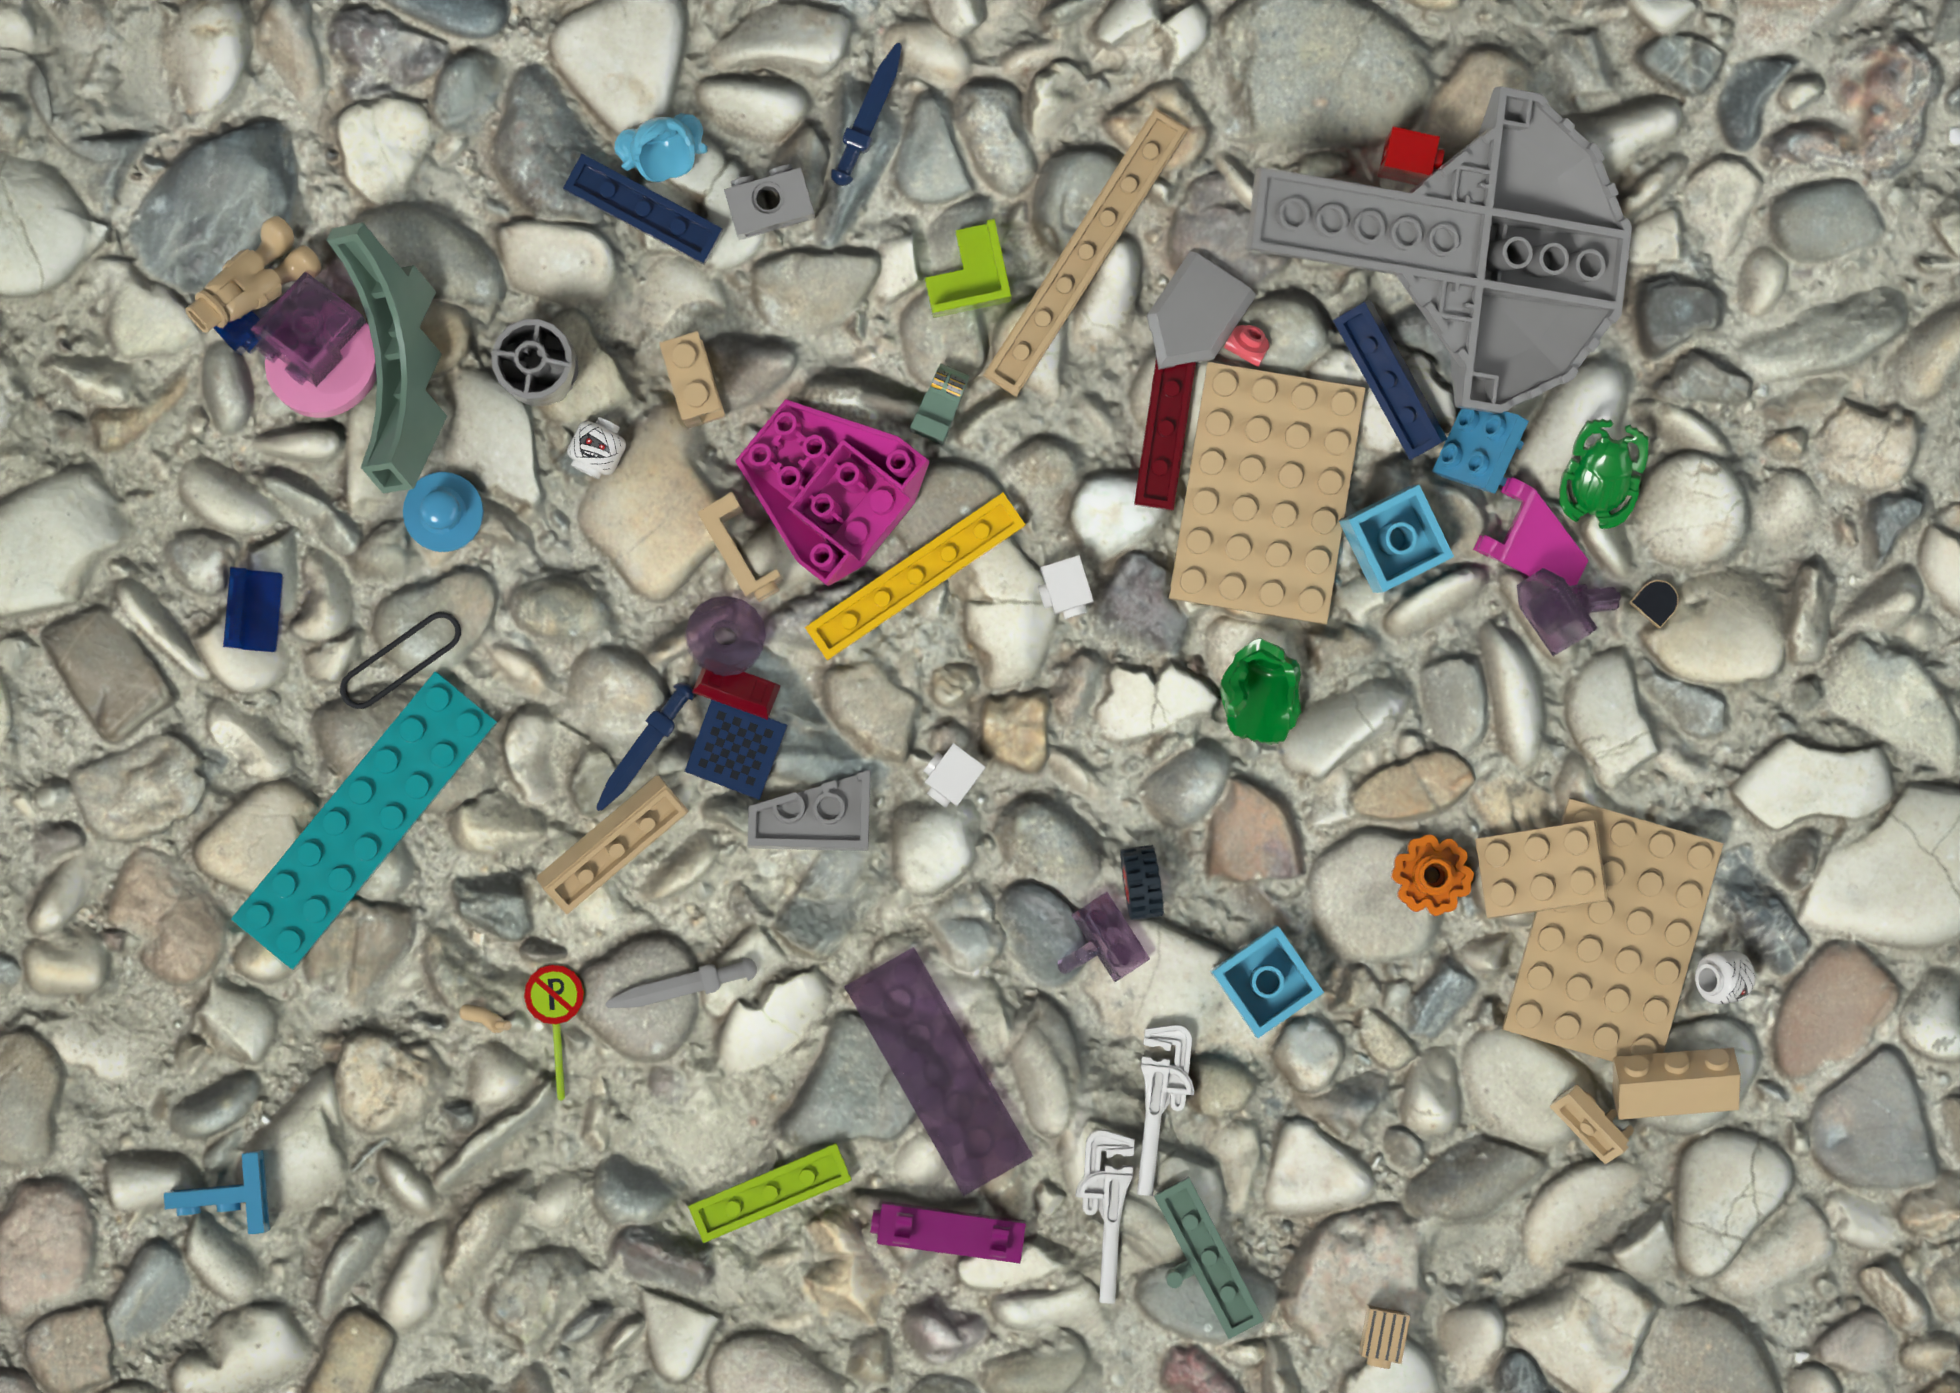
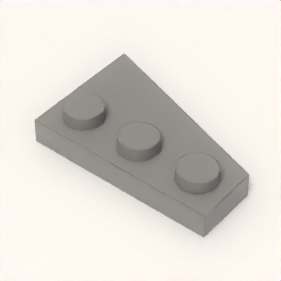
(815, 819)

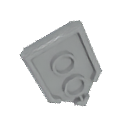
(1196, 312)

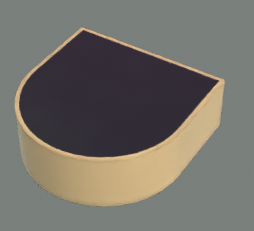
(1656, 602)

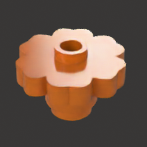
(1453, 877)

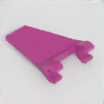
(1534, 539)

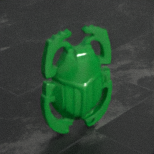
(1603, 474)

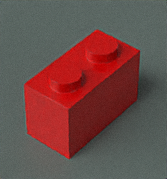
(1410, 156)

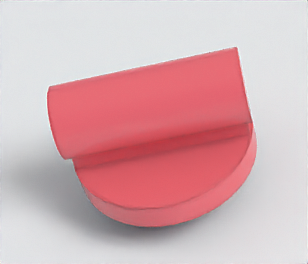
(1248, 343)

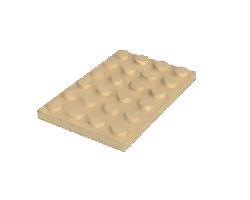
(1266, 493)
(1614, 969)

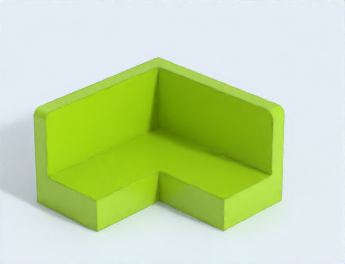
(980, 282)

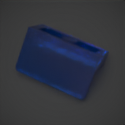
(253, 610)

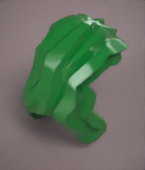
(1261, 693)

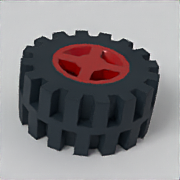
(1142, 882)

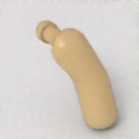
(484, 1016)

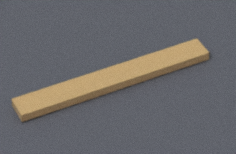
(1085, 252)

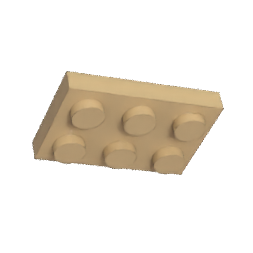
(1541, 869)

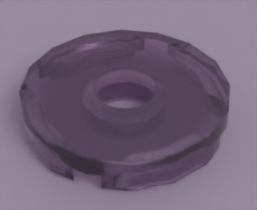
(731, 614)

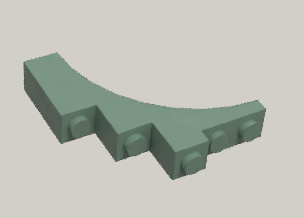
(405, 358)

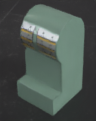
(940, 404)

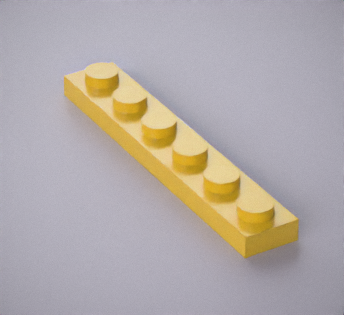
(915, 576)

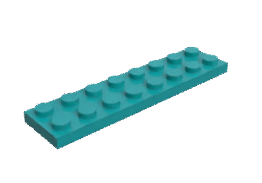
(364, 820)

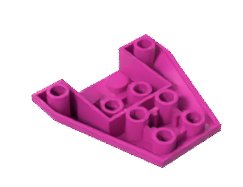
(831, 486)

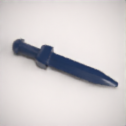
(858, 138)
(659, 725)

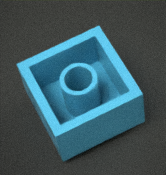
(1396, 539)
(1266, 981)

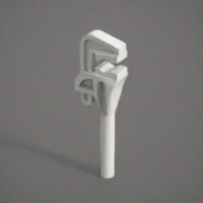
(1163, 1086)
(1106, 1191)

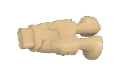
(245, 281)

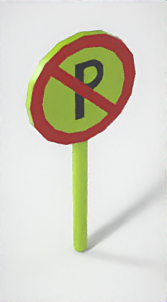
(554, 997)

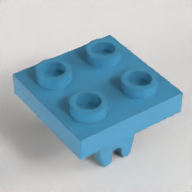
(1480, 448)

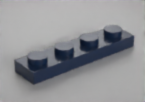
(643, 209)
(1390, 379)

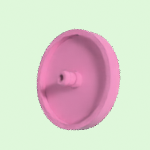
(341, 387)

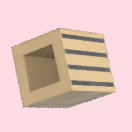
(1383, 1336)

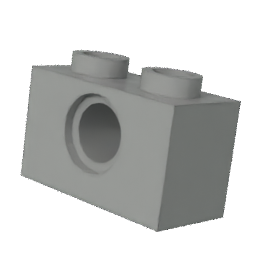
(792, 209)

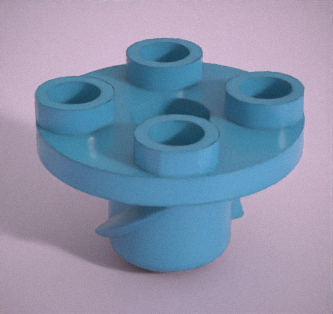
(443, 512)

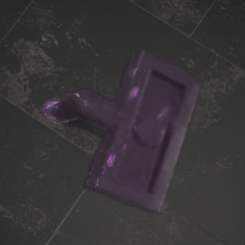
(1107, 938)

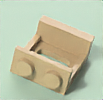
(692, 380)
(713, 518)

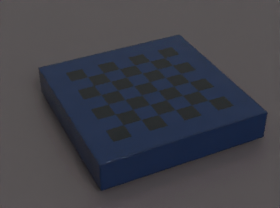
(736, 749)

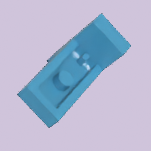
(230, 1197)

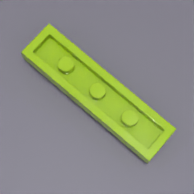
(770, 1192)

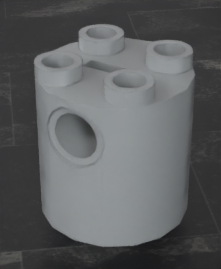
(535, 362)

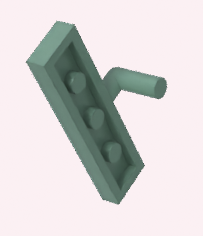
(1206, 1259)

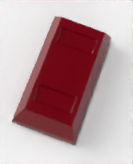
(739, 691)

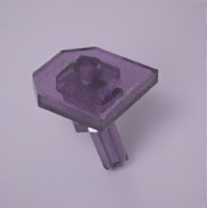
(1562, 611)

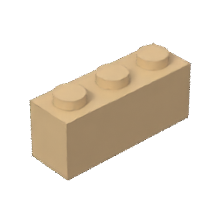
(1676, 1083)

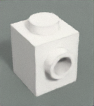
(1065, 588)
(952, 775)

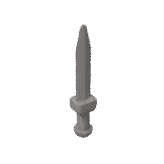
(707, 979)

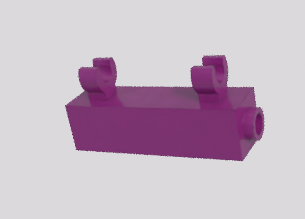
(949, 1231)

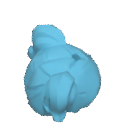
(661, 147)

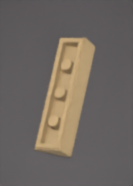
(612, 844)

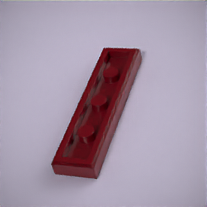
(1164, 436)

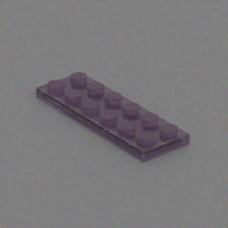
(938, 1071)

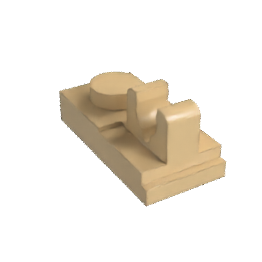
(1592, 1124)

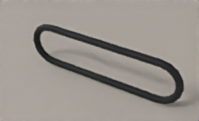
(408, 675)

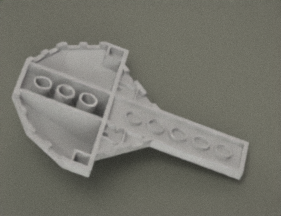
(1500, 248)

